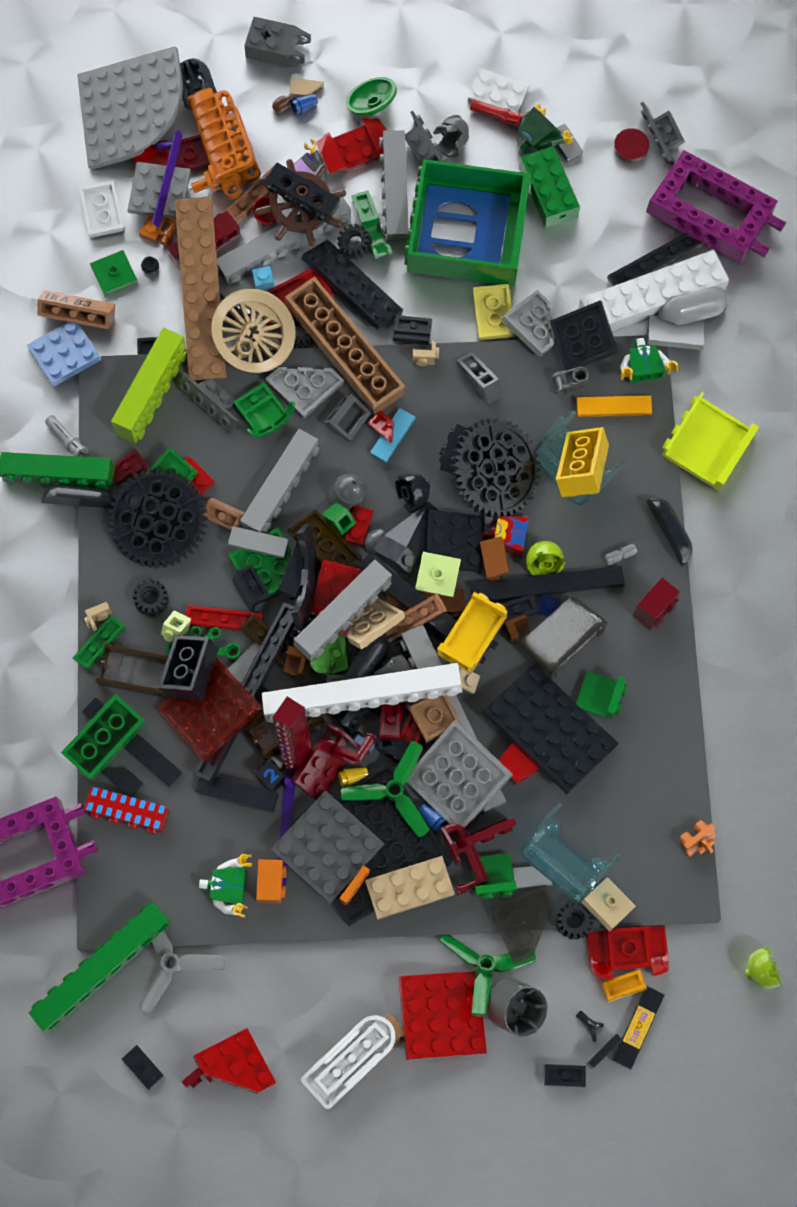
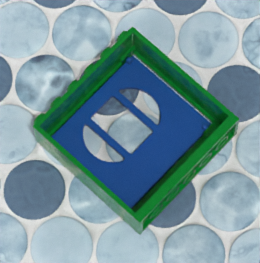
(488, 195)

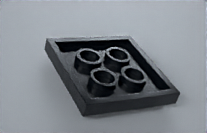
(584, 336)
(456, 537)

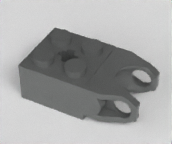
(275, 42)

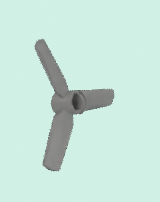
(188, 962)

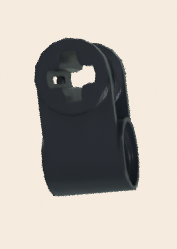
(394, 750)

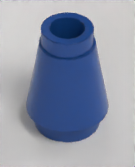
(303, 104)
(433, 818)

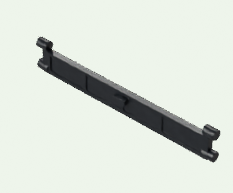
(411, 597)

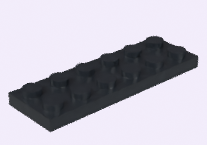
(352, 284)

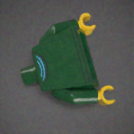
(540, 131)

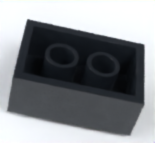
(188, 667)

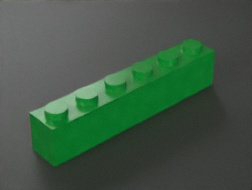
(56, 469)

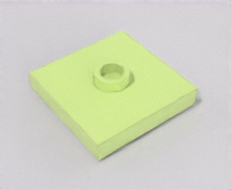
(438, 574)

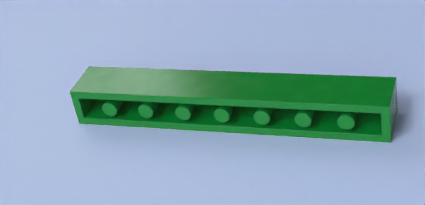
(100, 967)

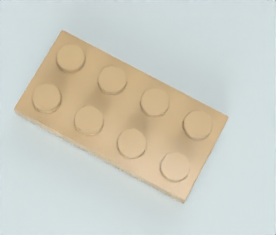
(409, 887)

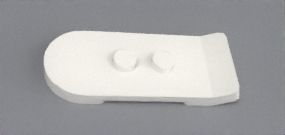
(350, 1060)

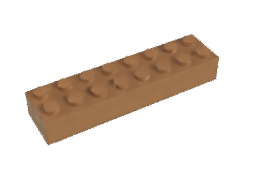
(344, 345)

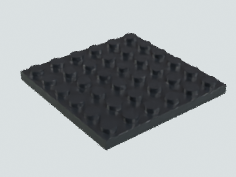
(400, 847)

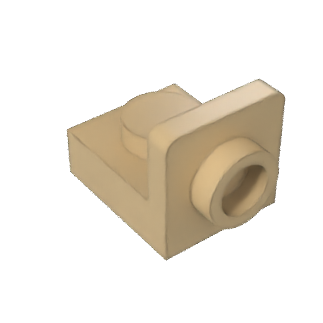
(98, 613)

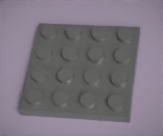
(327, 847)

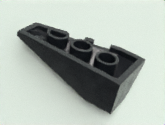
(405, 542)

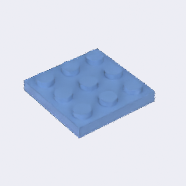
(64, 352)

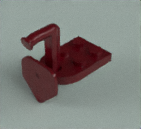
(327, 759)
(466, 844)

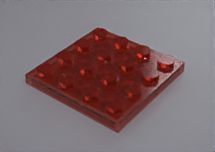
(213, 721)

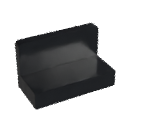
(250, 587)

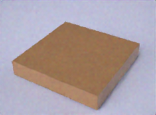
(433, 716)

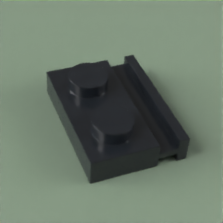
(412, 330)

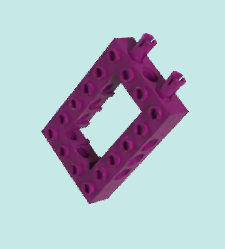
(705, 228)
(68, 855)

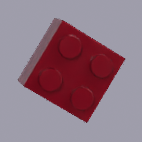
(656, 604)

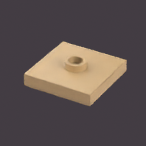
(608, 904)

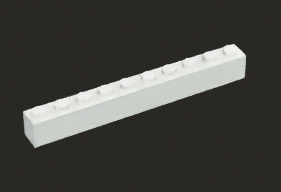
(368, 691)

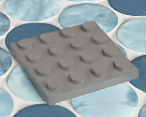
(458, 776)

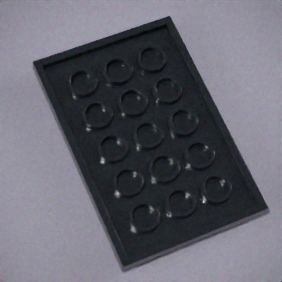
(550, 728)

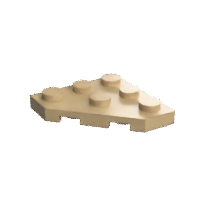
(373, 623)

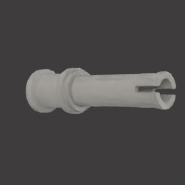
(71, 443)

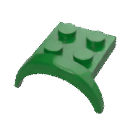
(263, 411)

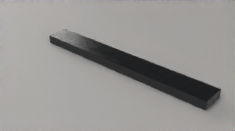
(550, 583)

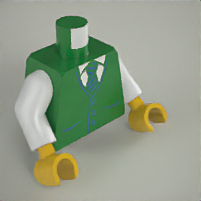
(645, 363)
(228, 885)

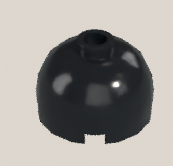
(413, 489)

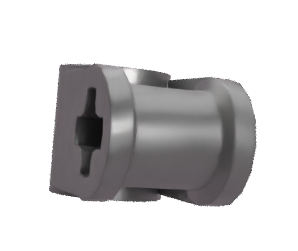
(567, 381)

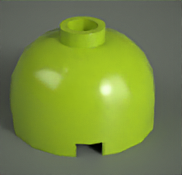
(545, 558)
(763, 969)

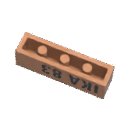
(76, 309)

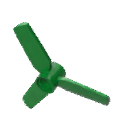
(403, 803)
(483, 982)

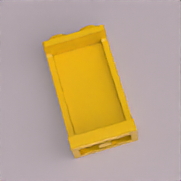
(473, 632)

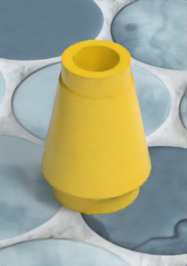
(350, 776)

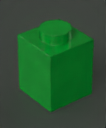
(339, 518)

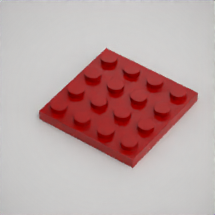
(440, 1016)

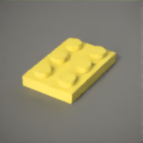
(490, 306)

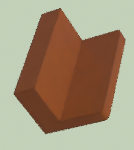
(494, 558)

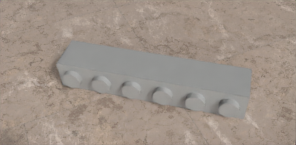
(395, 185)
(280, 482)
(342, 610)

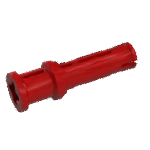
(504, 115)

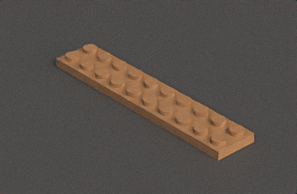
(199, 286)

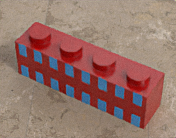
(126, 810)

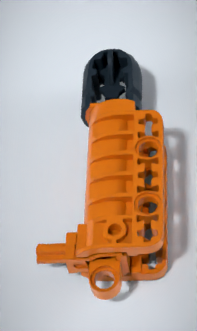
(221, 143)

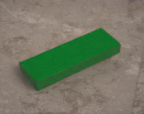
(94, 647)

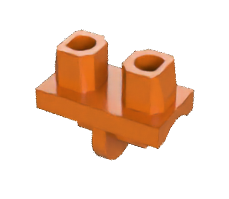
(700, 842)

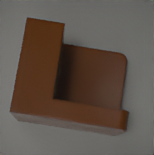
(516, 628)
(294, 662)

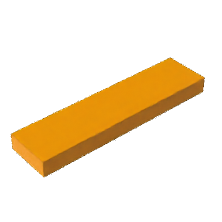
(614, 406)

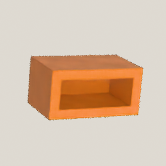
(270, 881)

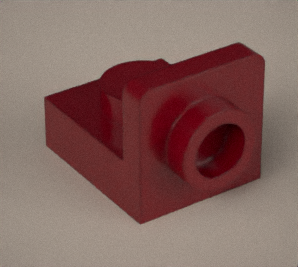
(194, 1079)

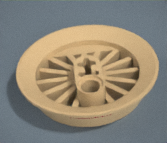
(265, 306)

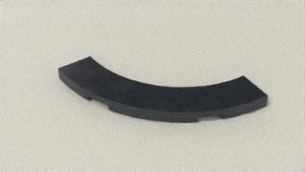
(308, 577)

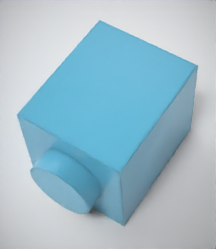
(263, 278)

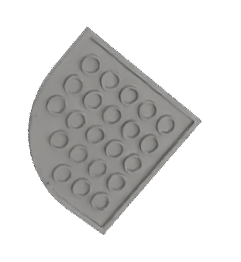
(129, 105)

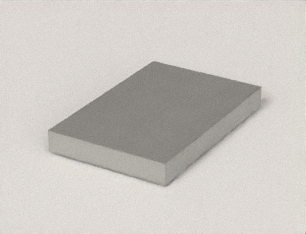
(681, 336)

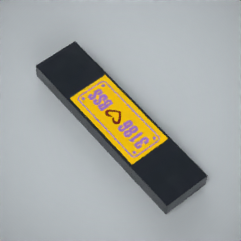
(638, 1027)

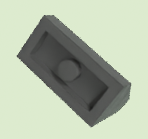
(338, 413)

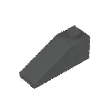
(481, 377)

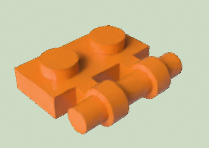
(152, 233)

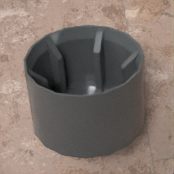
(517, 1007)

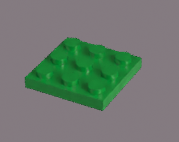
(268, 568)

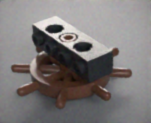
(300, 196)

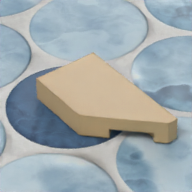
(304, 87)

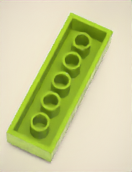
(149, 386)

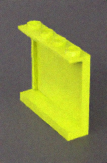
(708, 442)

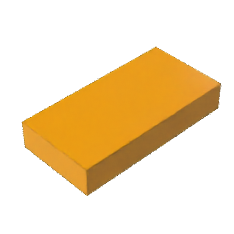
(624, 985)

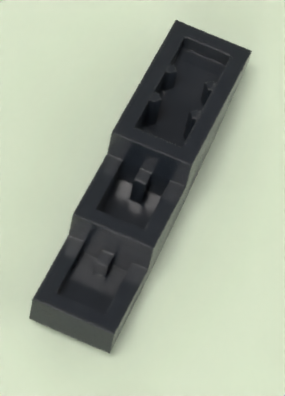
(238, 793)

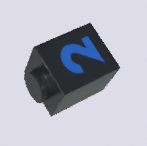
(270, 776)

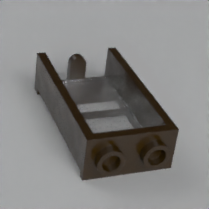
(132, 670)
(264, 734)

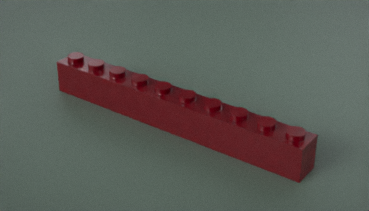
(292, 733)

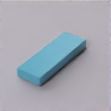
(383, 449)

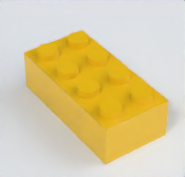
(582, 462)

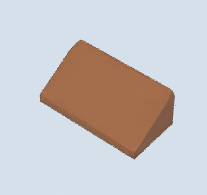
(223, 514)

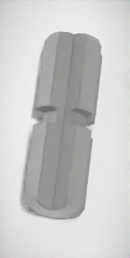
(617, 555)

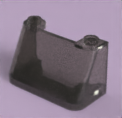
(561, 636)

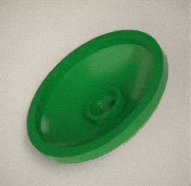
(371, 96)

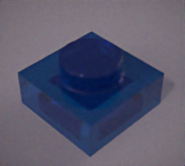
(548, 605)

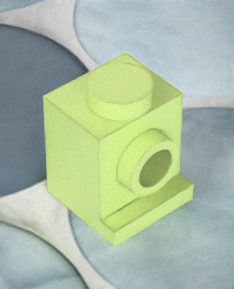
(171, 628)

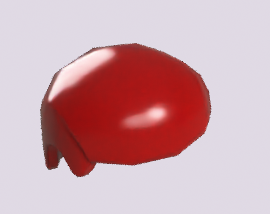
(264, 219)

